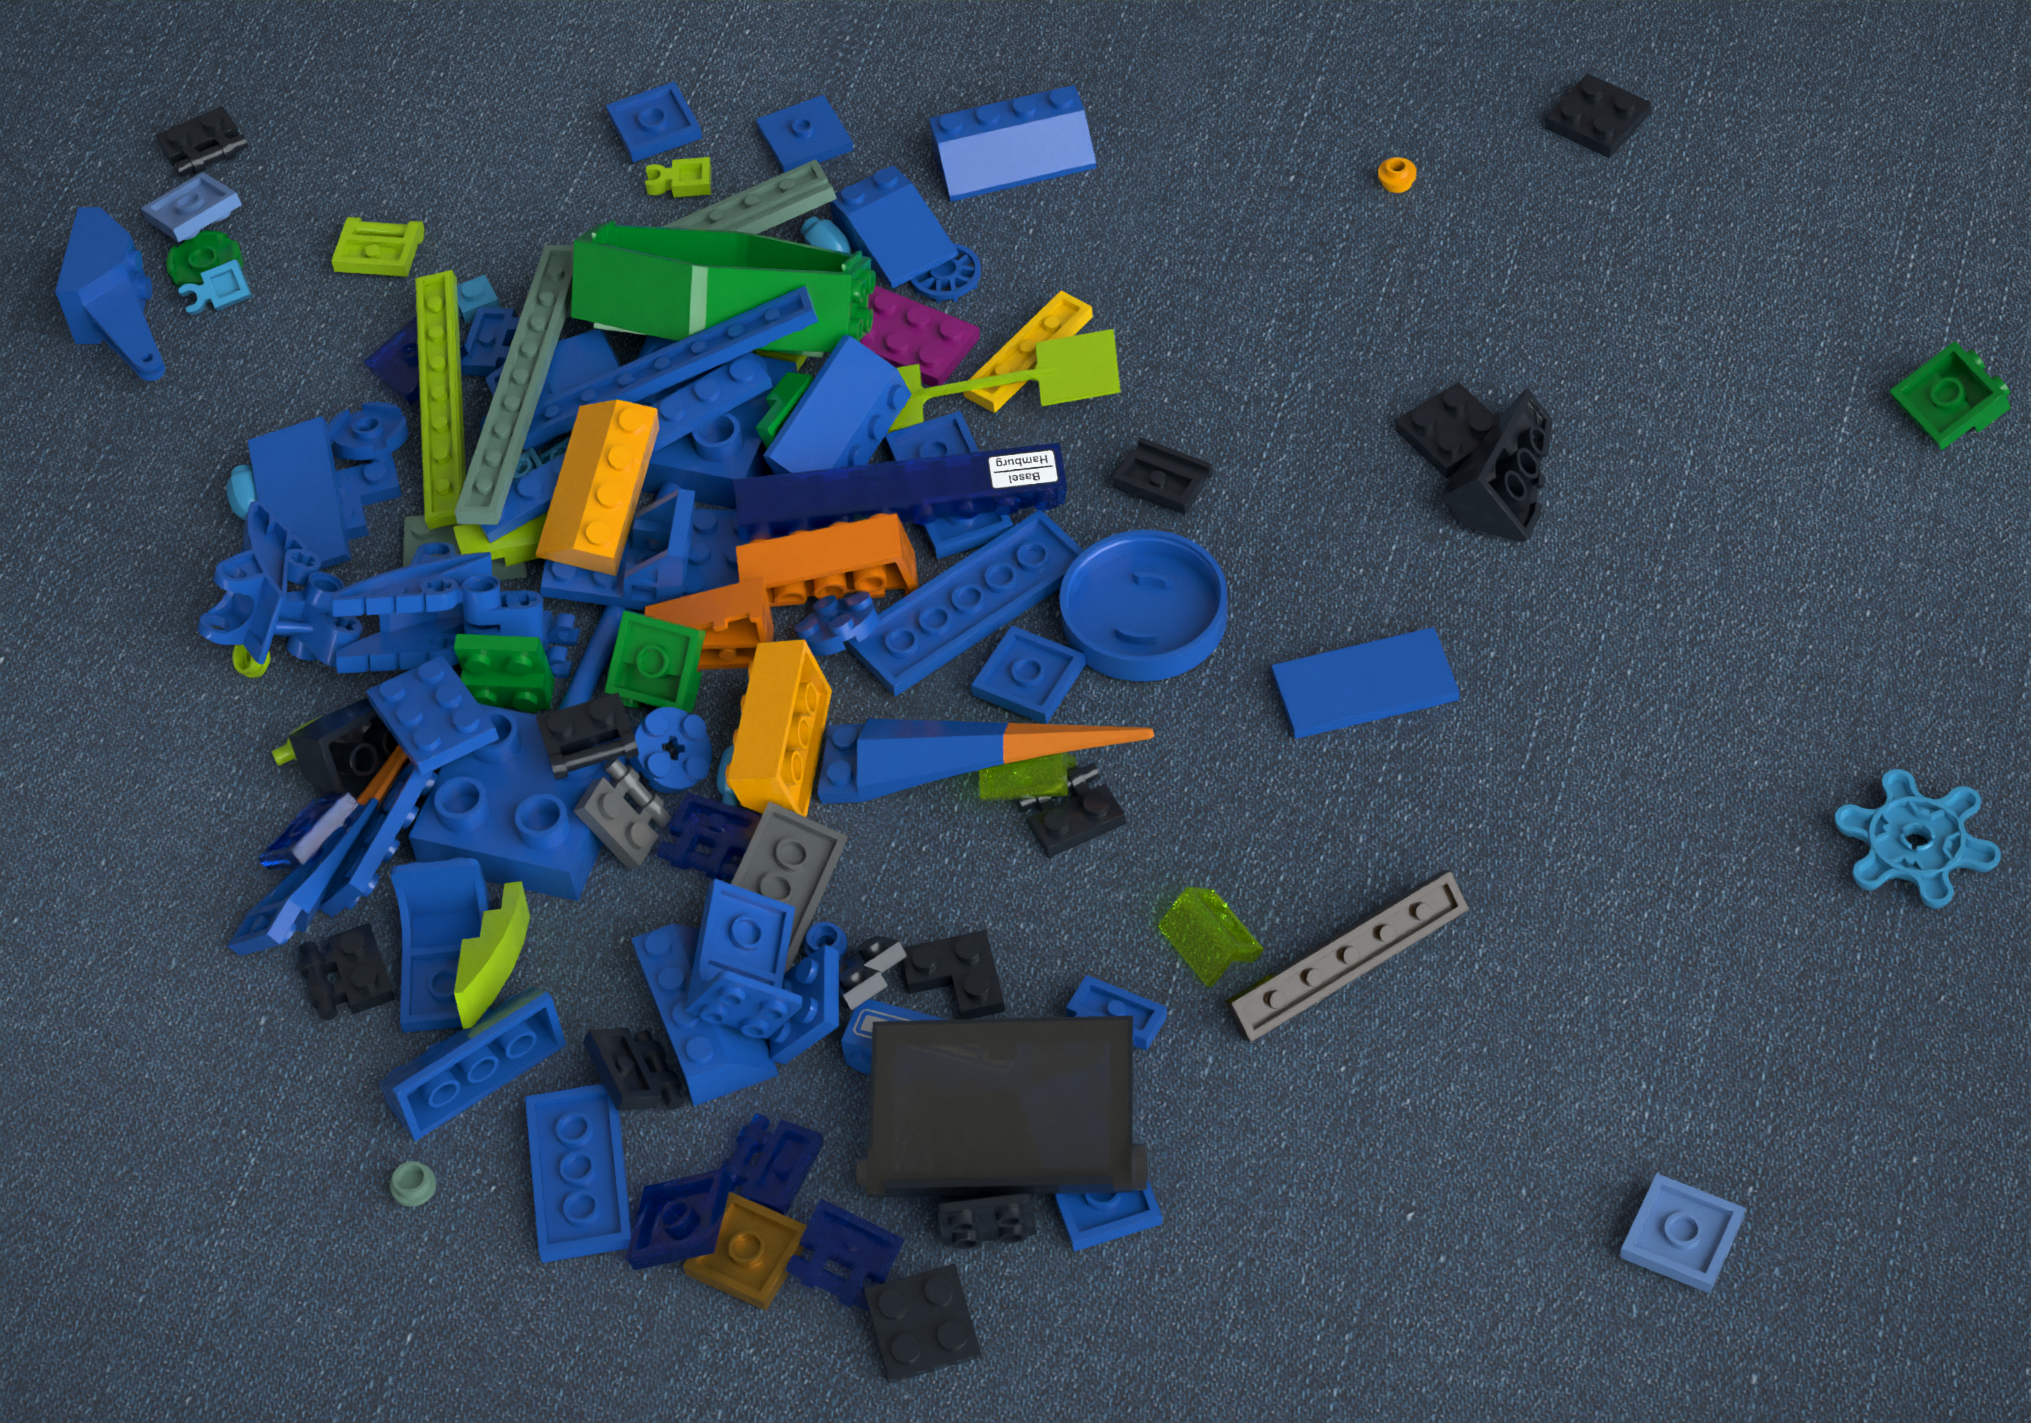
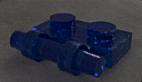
(712, 825)
(782, 1166)
(849, 1242)

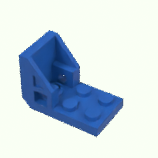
(651, 563)

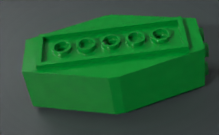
(693, 279)

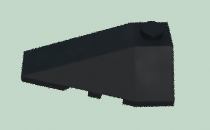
(1502, 475)
(343, 749)

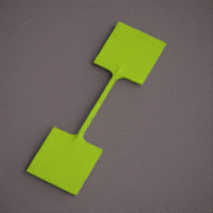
(1065, 372)

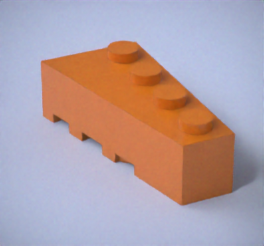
(832, 561)

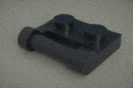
(585, 727)

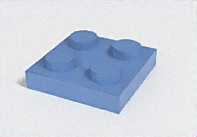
(191, 207)
(1683, 1233)

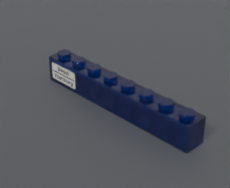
(912, 488)

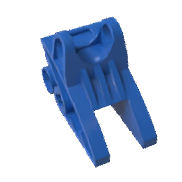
(258, 599)
(429, 605)

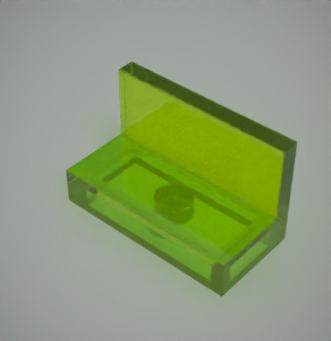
(1027, 778)
(1208, 934)

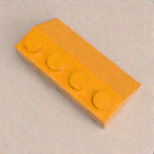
(599, 485)
(779, 728)

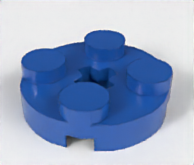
(368, 433)
(838, 622)
(692, 745)

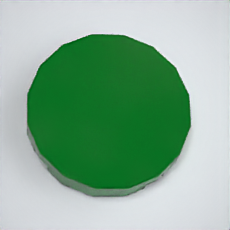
(199, 255)

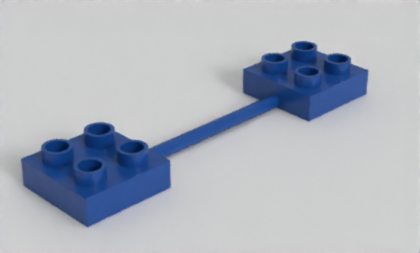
(504, 796)

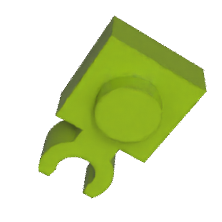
(685, 177)

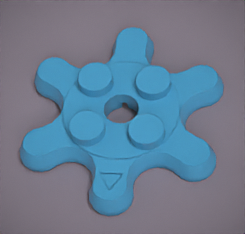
(1912, 813)

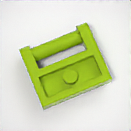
(377, 247)

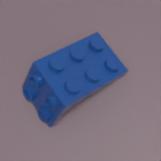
(437, 910)
(742, 962)

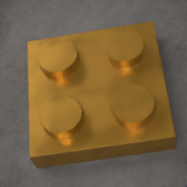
(749, 1252)

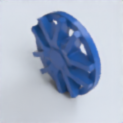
(950, 274)

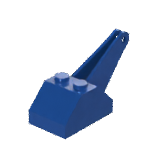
(107, 291)

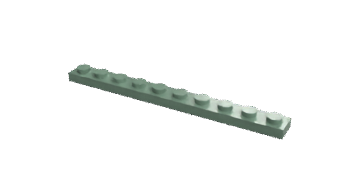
(518, 389)

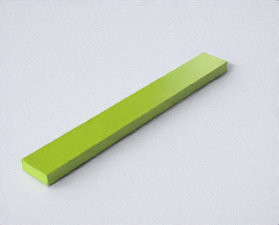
(440, 397)

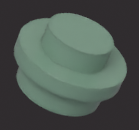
(412, 1184)

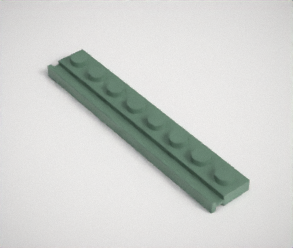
(763, 204)

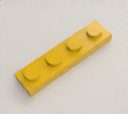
(1057, 319)

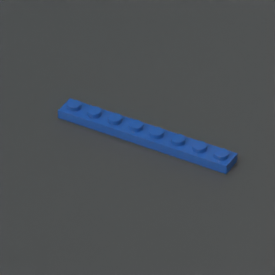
(676, 362)
(677, 417)

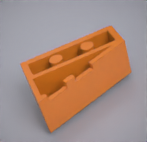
(733, 620)

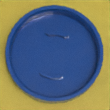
(1144, 605)

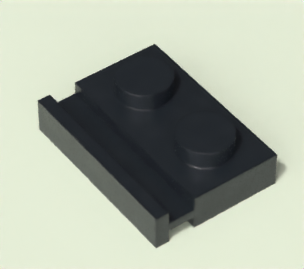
(1162, 476)

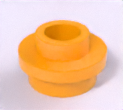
(1397, 174)

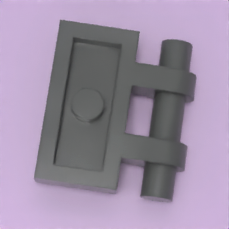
(615, 821)

